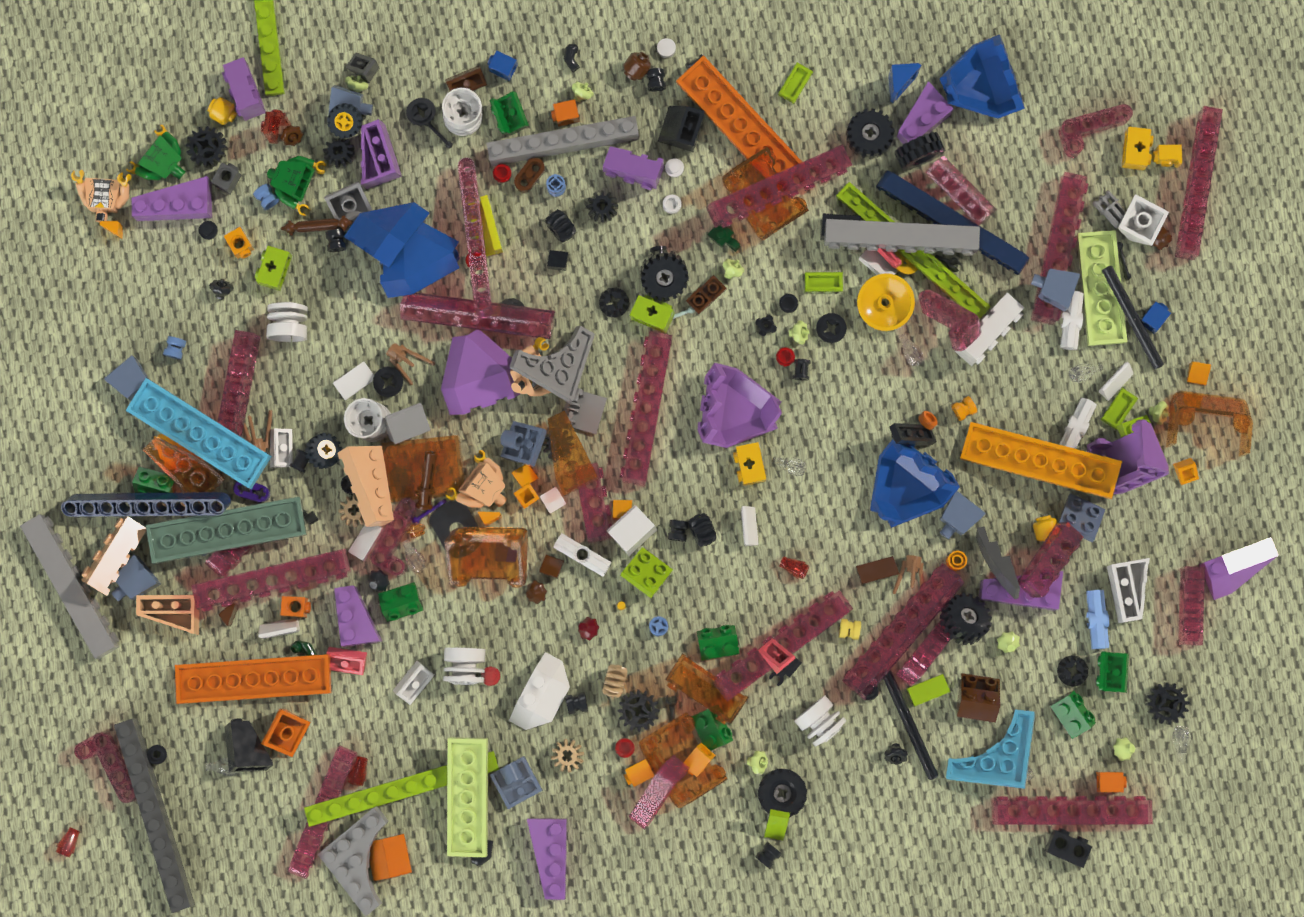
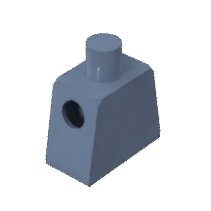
(342, 95)
(1056, 287)
(127, 377)
(959, 515)
(134, 579)

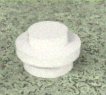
(674, 167)

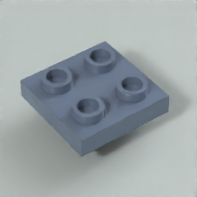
(522, 443)
(1082, 516)
(516, 782)

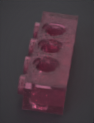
(961, 190)
(594, 533)
(1030, 580)
(1191, 606)

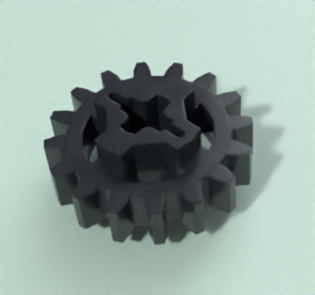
(209, 139)
(1163, 696)
(634, 721)

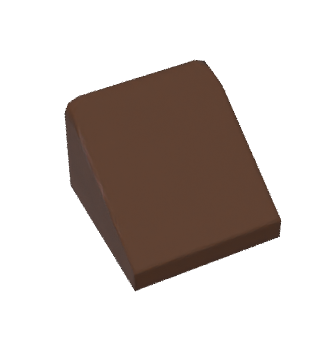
(551, 566)
(229, 613)

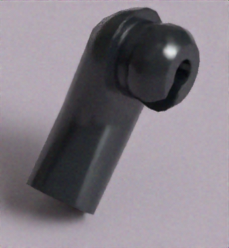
(569, 54)
(478, 861)

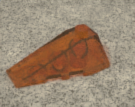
(570, 460)
(185, 469)

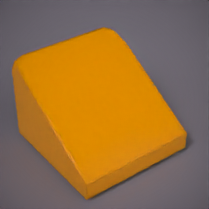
(114, 227)
(1198, 373)
(1186, 471)
(524, 475)
(526, 495)
(620, 507)
(489, 517)

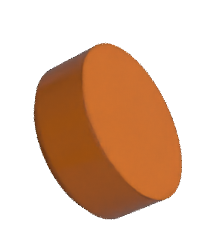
(928, 420)

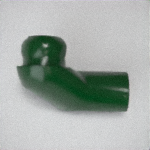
(303, 647)

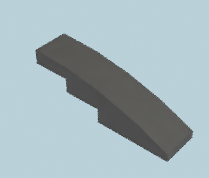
(999, 566)

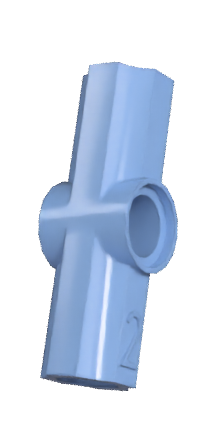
(1098, 619)

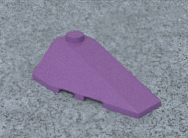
(1235, 568)

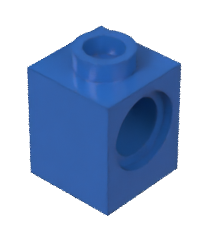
(502, 65)
(1155, 317)

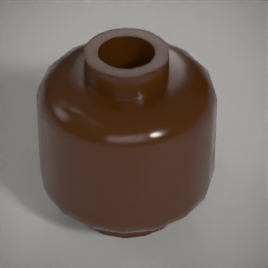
(636, 66)

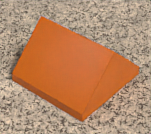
(286, 732)
(389, 857)

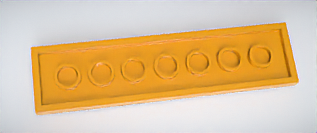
(1041, 460)

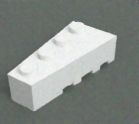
(993, 326)

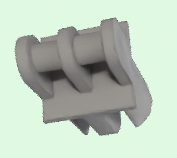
(1113, 212)

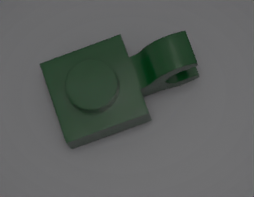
(724, 236)

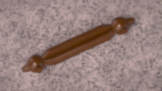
(317, 225)

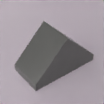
(363, 66)

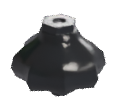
(221, 288)
(378, 580)
(895, 754)

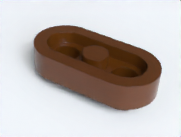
(529, 175)

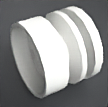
(456, 103)
(287, 319)
(358, 416)
(464, 665)
(820, 721)

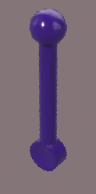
(416, 519)

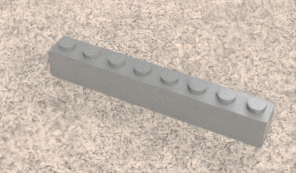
(563, 141)
(901, 236)
(69, 586)

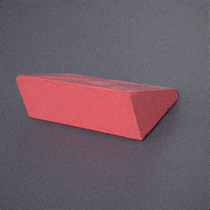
(347, 660)

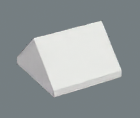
(1142, 221)
(632, 530)

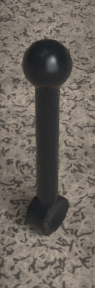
(448, 144)
(1127, 275)

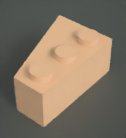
(172, 610)

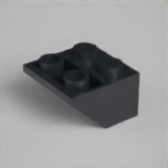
(682, 127)

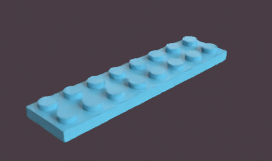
(198, 433)

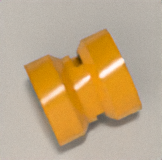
(964, 408)
(956, 560)

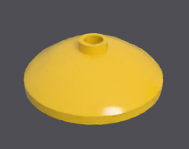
(900, 303)

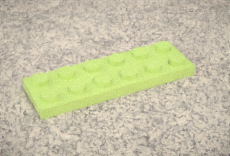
(1102, 311)
(467, 797)

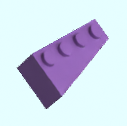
(175, 202)
(993, 591)
(550, 850)

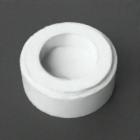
(666, 48)
(672, 204)

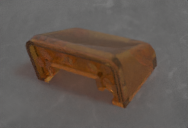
(773, 217)
(487, 555)
(678, 740)

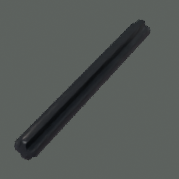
(1132, 317)
(910, 726)

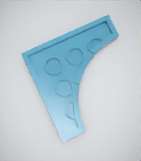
(1004, 762)

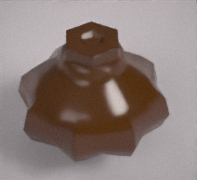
(291, 135)
(1162, 239)
(536, 592)

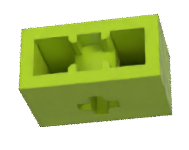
(274, 278)
(659, 321)

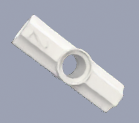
(1072, 322)
(1078, 423)
(571, 548)

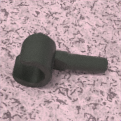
(951, 262)
(311, 518)
(672, 707)

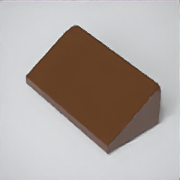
(470, 79)
(877, 570)

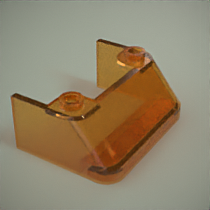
(1186, 404)
(700, 686)

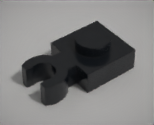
(788, 671)

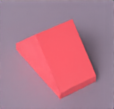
(776, 655)

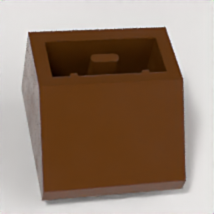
(978, 698)

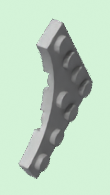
(559, 371)
(349, 859)

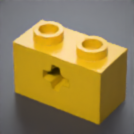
(1131, 157)
(752, 453)

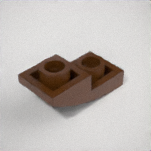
(706, 295)

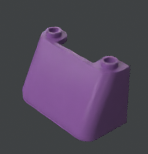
(1140, 456)

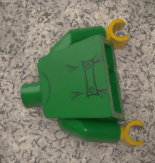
(160, 159)
(292, 180)

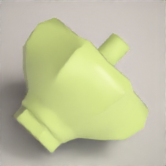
(356, 83)
(581, 91)
(732, 268)
(799, 332)
(1159, 412)
(1008, 642)
(1123, 749)
(758, 762)

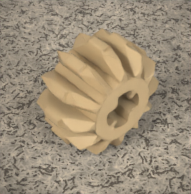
(348, 514)
(614, 681)
(574, 756)

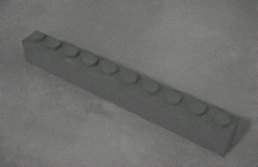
(154, 815)

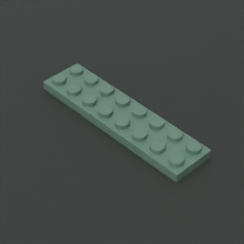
(226, 531)

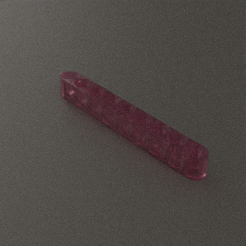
(475, 245)

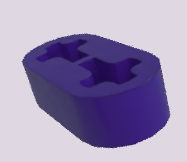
(250, 495)

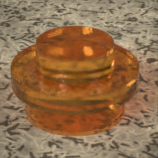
(416, 530)

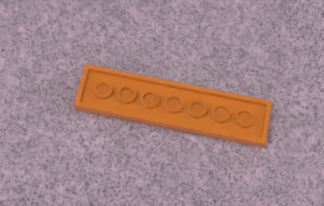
(733, 114)
(253, 679)

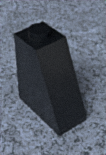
(245, 748)

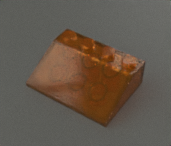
(405, 466)

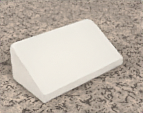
(876, 263)
(1118, 379)
(354, 380)
(281, 448)
(749, 526)
(365, 541)
(279, 628)
(413, 682)

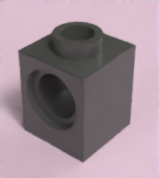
(229, 185)

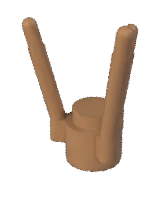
(397, 353)
(259, 441)
(913, 564)

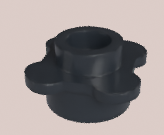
(766, 320)

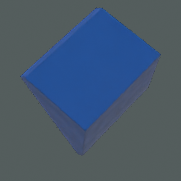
(901, 77)

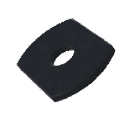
(448, 514)

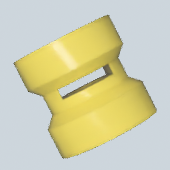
(850, 629)

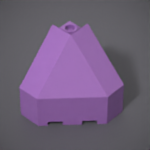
(476, 374)
(735, 408)

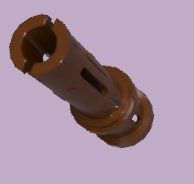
(426, 488)

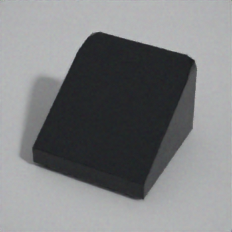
(557, 260)

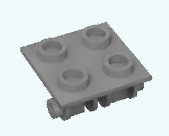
(585, 411)

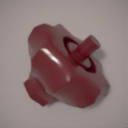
(588, 628)

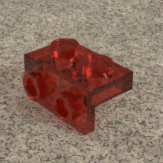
(271, 125)

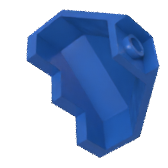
(983, 80)
(386, 230)
(421, 262)
(909, 484)

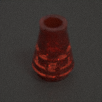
(794, 567)
(358, 771)
(68, 843)

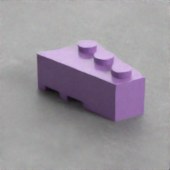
(243, 89)
(925, 115)
(378, 157)
(633, 168)
(353, 618)

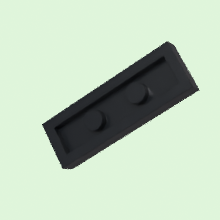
(912, 434)

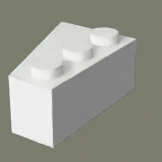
(1128, 588)

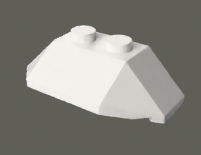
(541, 694)

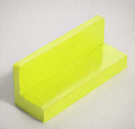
(491, 236)

